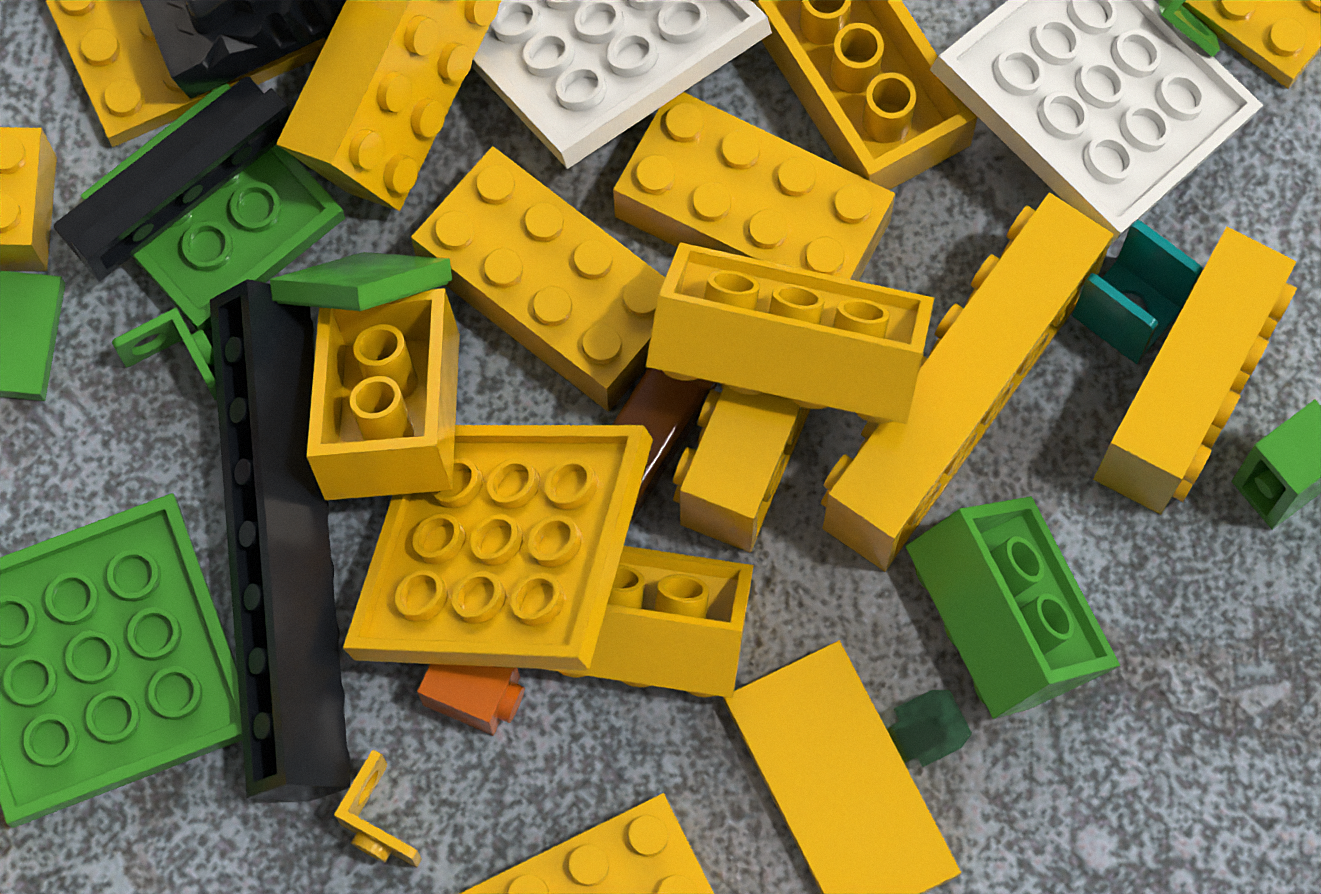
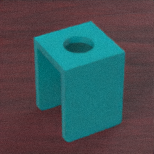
(1148, 269)

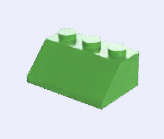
(1011, 605)

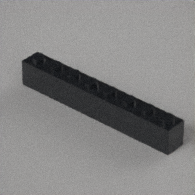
(278, 550)

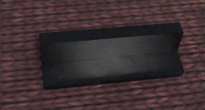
(173, 177)

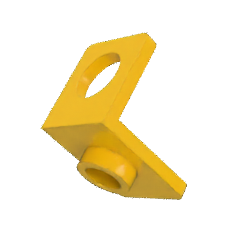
(368, 837)

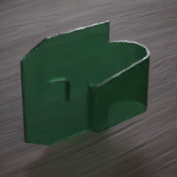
(929, 727)

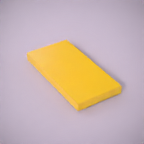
(840, 779)

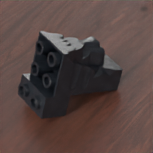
(224, 39)

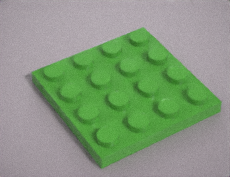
(108, 661)

